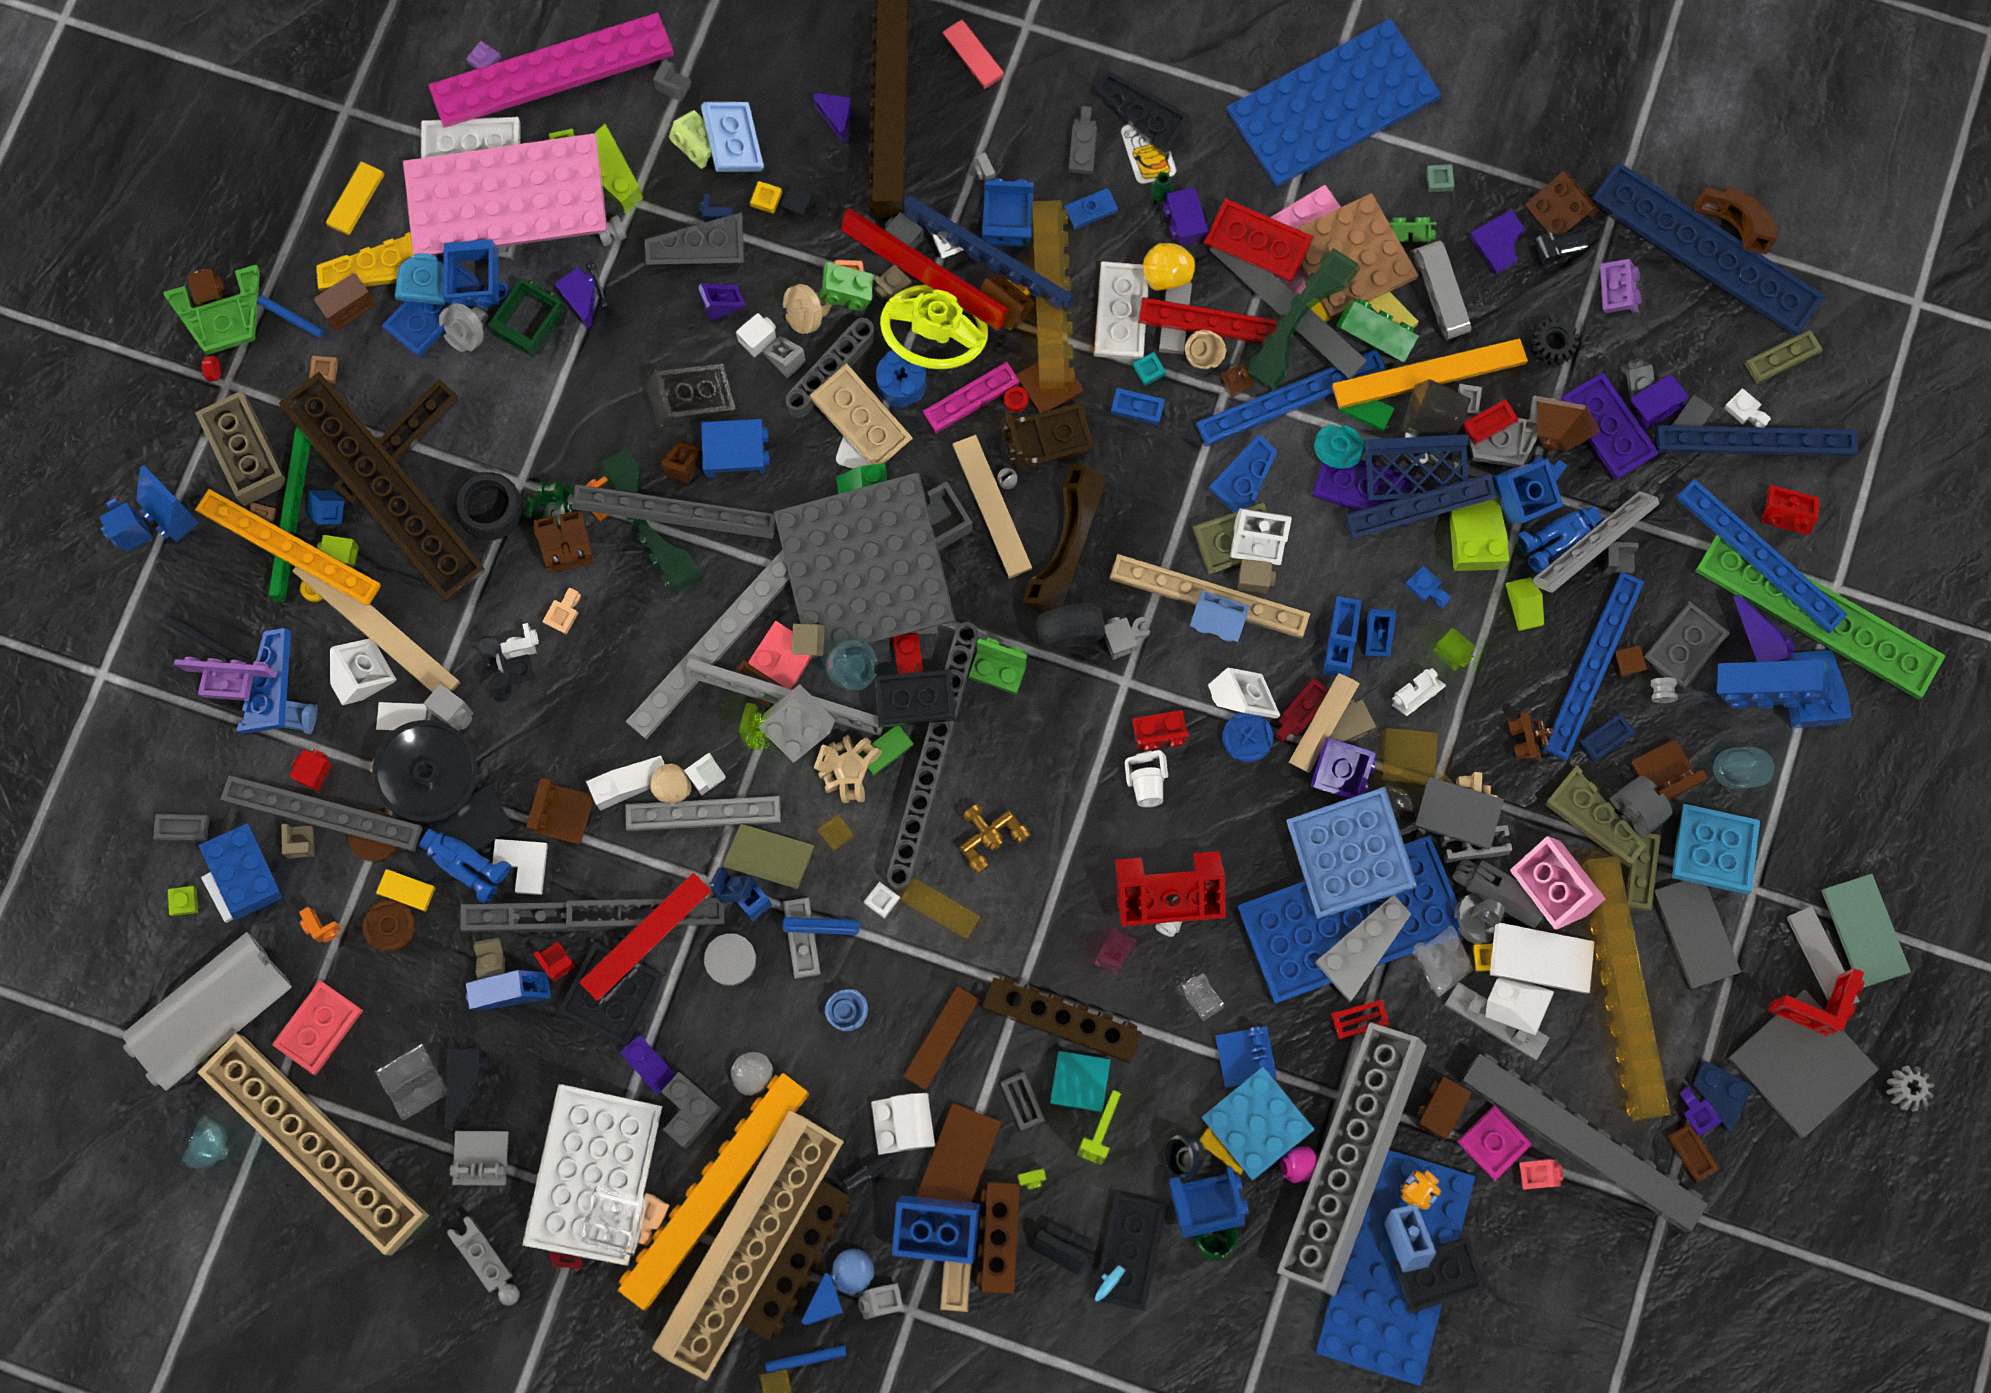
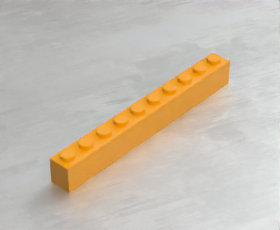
(712, 1193)

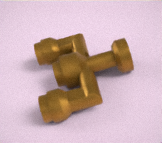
(989, 836)

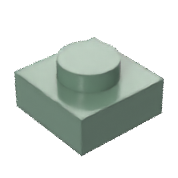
(1440, 178)

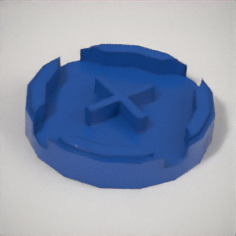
(1247, 737)

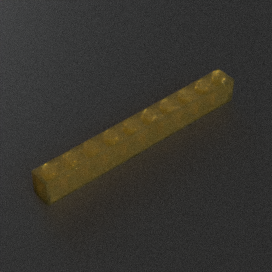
(1626, 993)

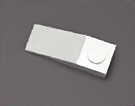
(623, 782)

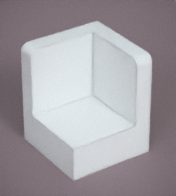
(705, 774)

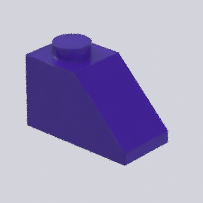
(579, 294)
(648, 1064)

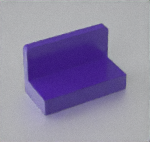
(1659, 401)

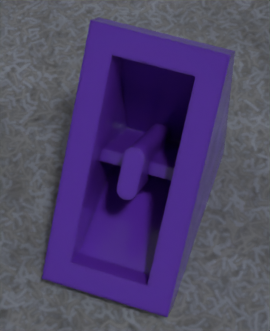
(835, 111)
(720, 299)

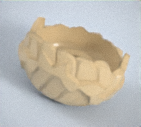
(1205, 349)
(670, 784)

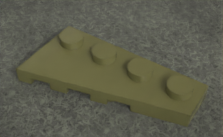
(1586, 810)

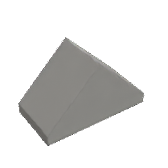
(785, 356)

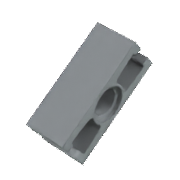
(1470, 853)

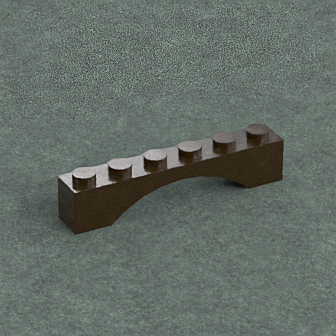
(1081, 497)

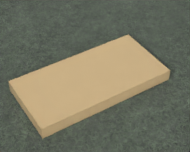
(860, 416)

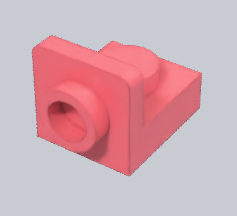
(1541, 1174)

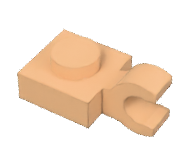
(561, 614)

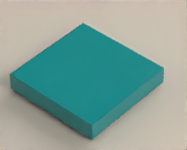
(1080, 1081)

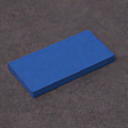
(418, 324)

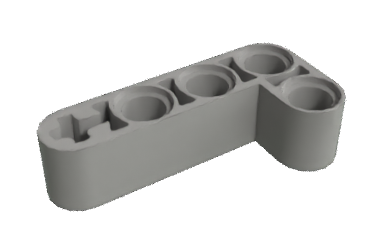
(1442, 288)

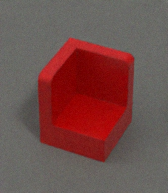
(555, 961)

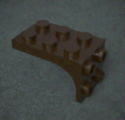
(1046, 436)

